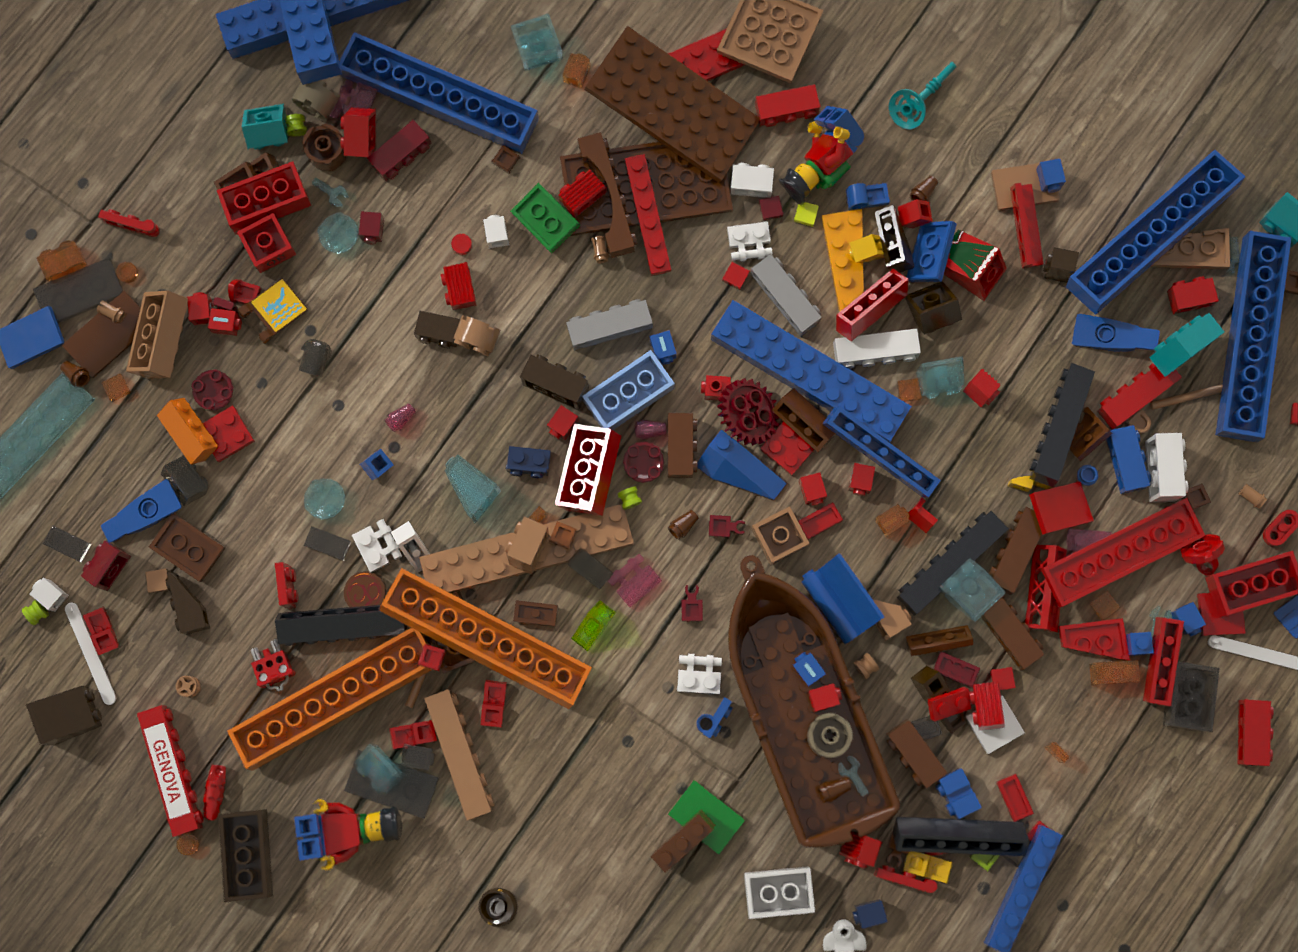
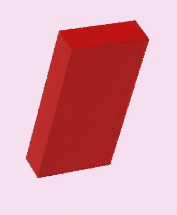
(820, 520)
(1014, 797)

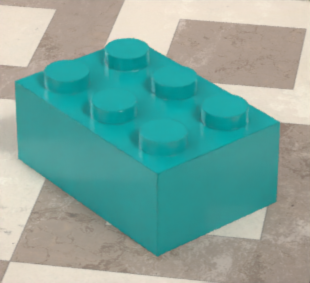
(1185, 343)

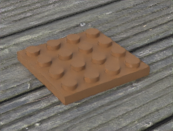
(770, 35)

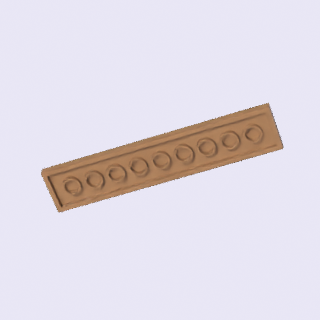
(487, 560)

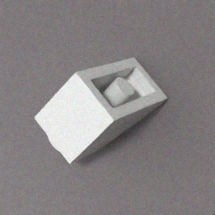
(410, 544)

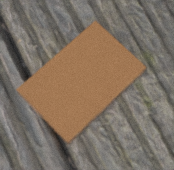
(1027, 174)

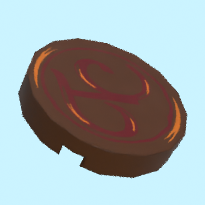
(364, 590)

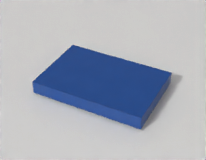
(931, 251)
(30, 337)

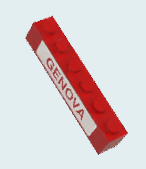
(170, 770)

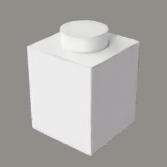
(496, 231)
(48, 594)

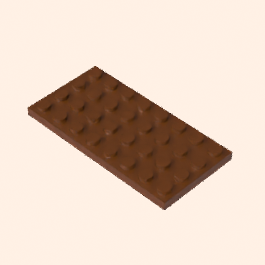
(672, 104)
(677, 185)

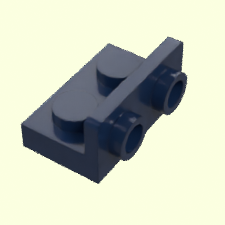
(528, 461)

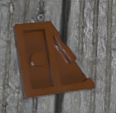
(1088, 435)

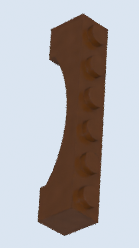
(594, 152)

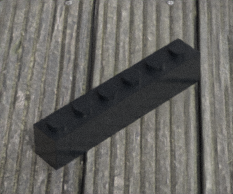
(1062, 424)
(970, 545)
(335, 624)
(960, 836)

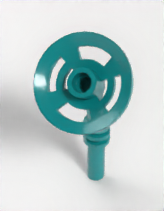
(918, 103)

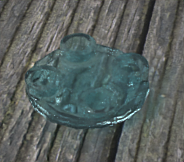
(338, 233)
(324, 498)

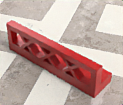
(1026, 225)
(1050, 610)

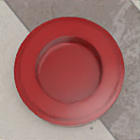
(461, 244)

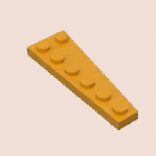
(847, 274)

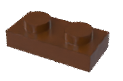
(535, 613)

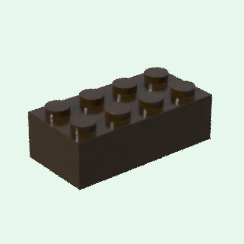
(245, 855)

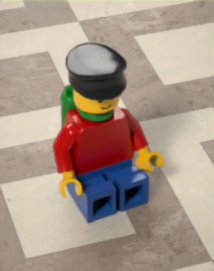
(828, 154)
(342, 831)

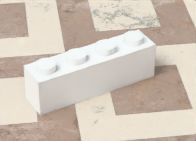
(877, 348)

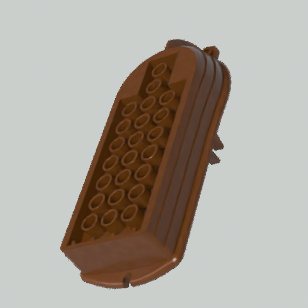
(765, 635)

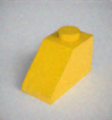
(866, 249)

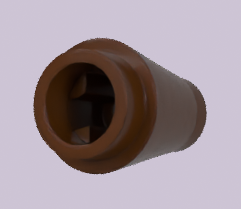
(924, 189)
(75, 374)
(682, 525)
(833, 789)

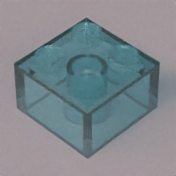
(536, 42)

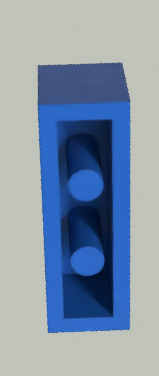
(1128, 460)

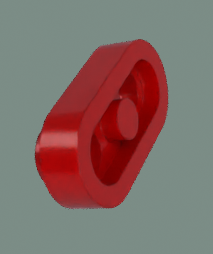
(1280, 528)

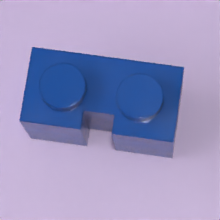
(958, 794)

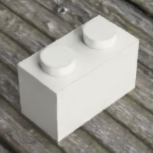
(752, 180)

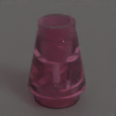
(397, 419)
(648, 429)

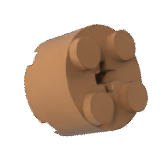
(476, 334)

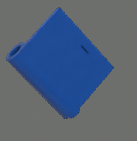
(842, 598)

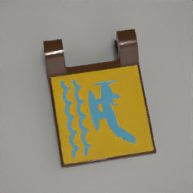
(275, 308)

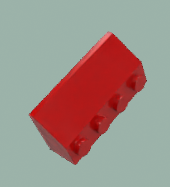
(270, 192)

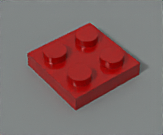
(228, 433)
(787, 449)
(285, 577)

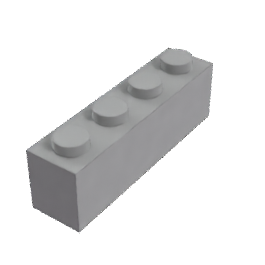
(786, 295)
(609, 324)

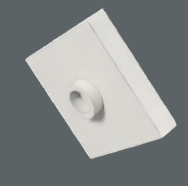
(995, 738)

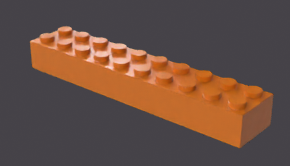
(485, 638)
(329, 700)

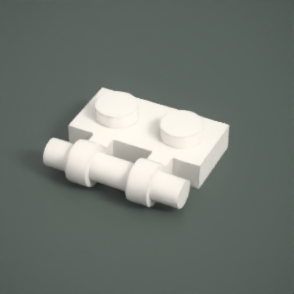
(749, 235)
(371, 549)
(699, 681)

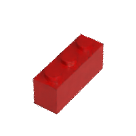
(787, 105)
(1255, 732)

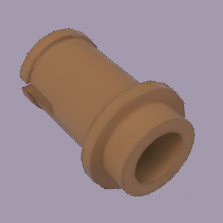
(601, 254)
(112, 312)
(1253, 496)

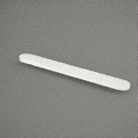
(1253, 652)
(90, 653)

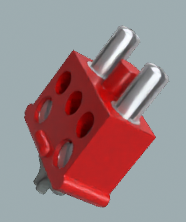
(275, 673)

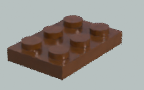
(187, 547)

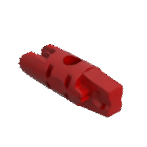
(214, 791)

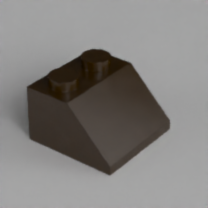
(934, 307)

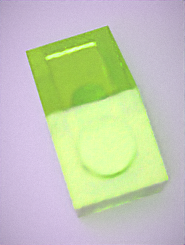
(593, 625)

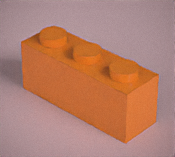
(187, 430)

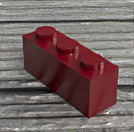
(399, 151)

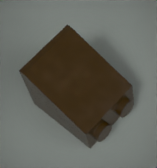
(64, 715)

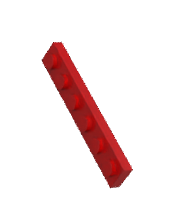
(648, 215)

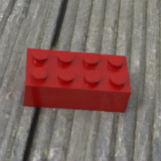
(588, 470)
(1254, 584)

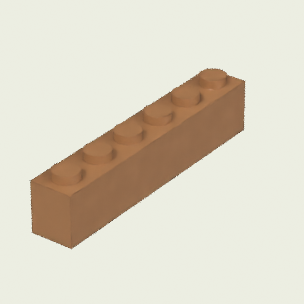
(459, 755)

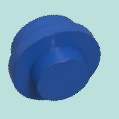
(1087, 475)

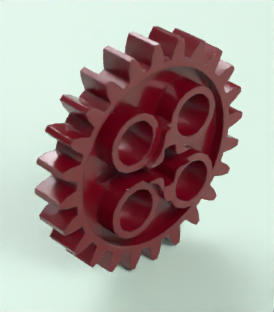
(748, 412)

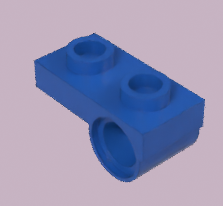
(863, 196)
(722, 711)

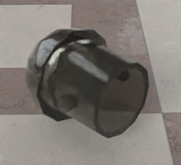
(315, 357)

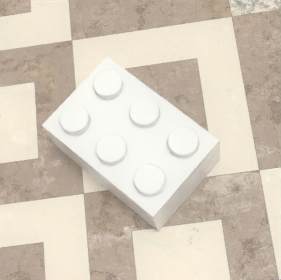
(1166, 467)
(779, 892)

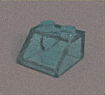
(941, 377)
(972, 590)
(379, 768)

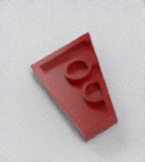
(1098, 638)

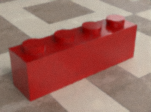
(872, 305)
(1136, 396)
(1163, 661)

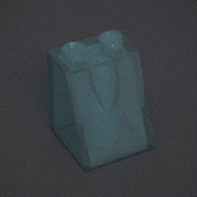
(471, 486)

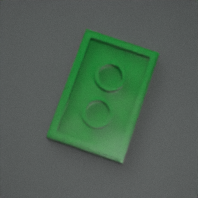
(545, 218)
(724, 818)

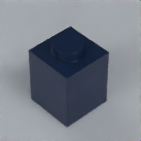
(869, 914)

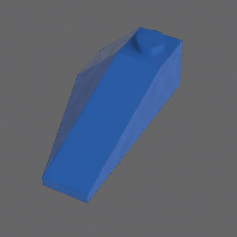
(733, 464)

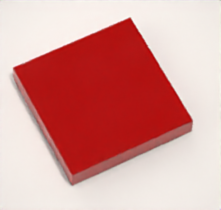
(1226, 625)

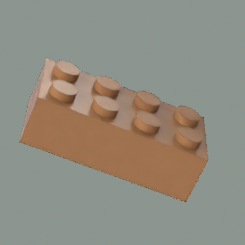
(157, 334)

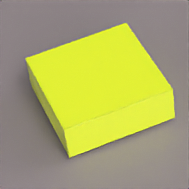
(806, 214)

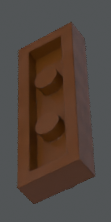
(939, 640)

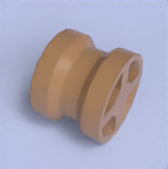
(866, 666)
(184, 684)

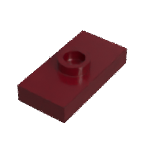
(956, 669)

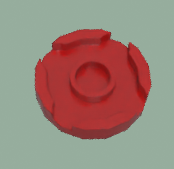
(1203, 551)

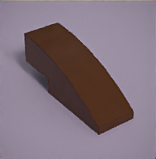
(246, 170)

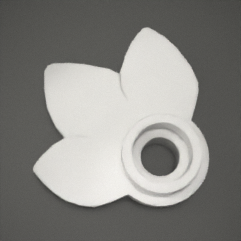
(846, 942)

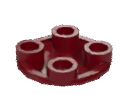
(212, 389)
(643, 462)

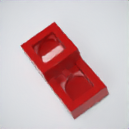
(101, 630)
(493, 703)
(412, 734)

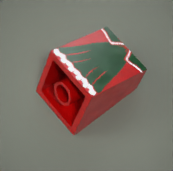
(974, 264)

